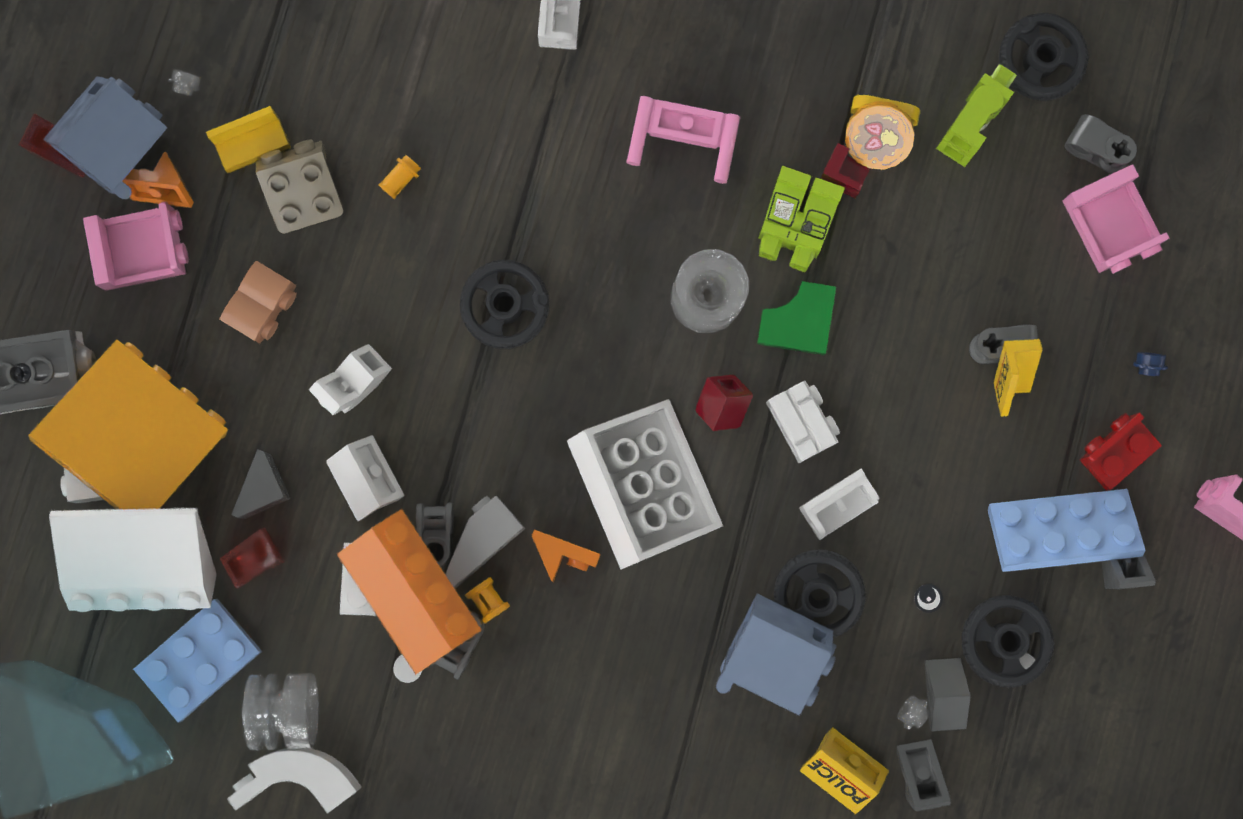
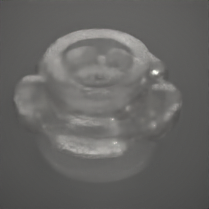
(184, 82)
(913, 712)

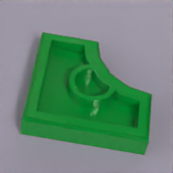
(802, 322)

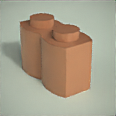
(259, 302)

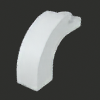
(309, 767)

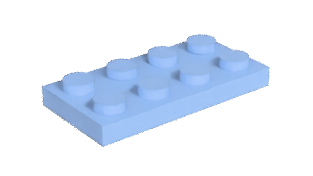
(1065, 530)

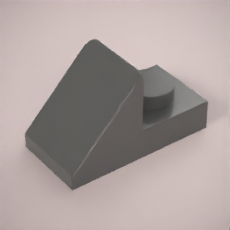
(922, 776)

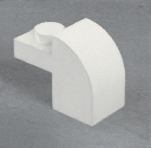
(351, 381)

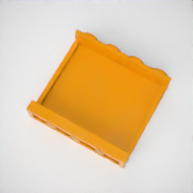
(129, 431)

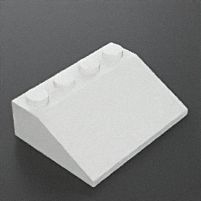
(644, 483)
(132, 559)

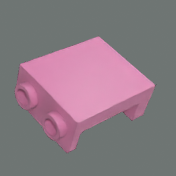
(1114, 221)
(136, 247)
(1220, 505)

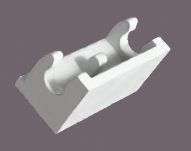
(558, 23)
(839, 504)

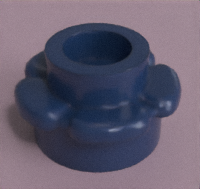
(1150, 363)

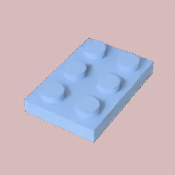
(197, 660)

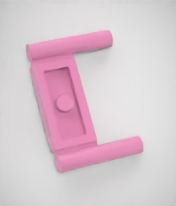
(685, 125)

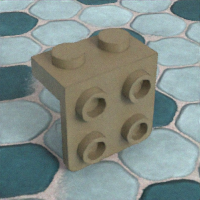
(298, 186)

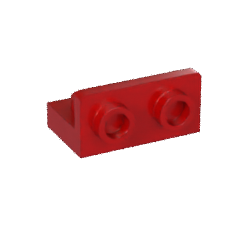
(1120, 451)

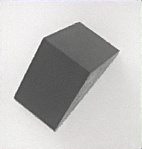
(261, 488)
(1127, 573)
(947, 694)

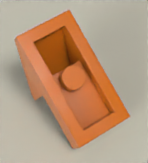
(159, 185)
(553, 549)

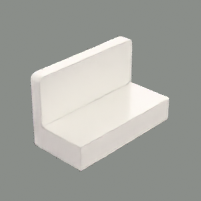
(364, 477)

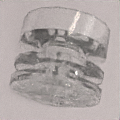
(727, 286)
(274, 711)

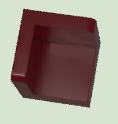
(845, 171)
(723, 402)

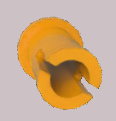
(399, 176)

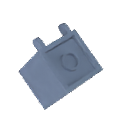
(107, 133)
(778, 655)

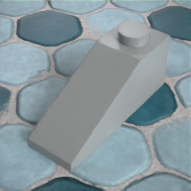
(482, 538)

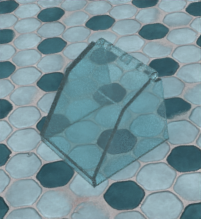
(67, 738)

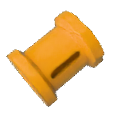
(487, 600)

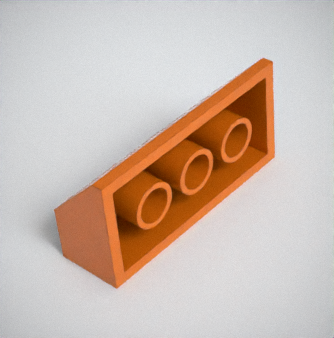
(408, 591)

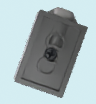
(41, 369)

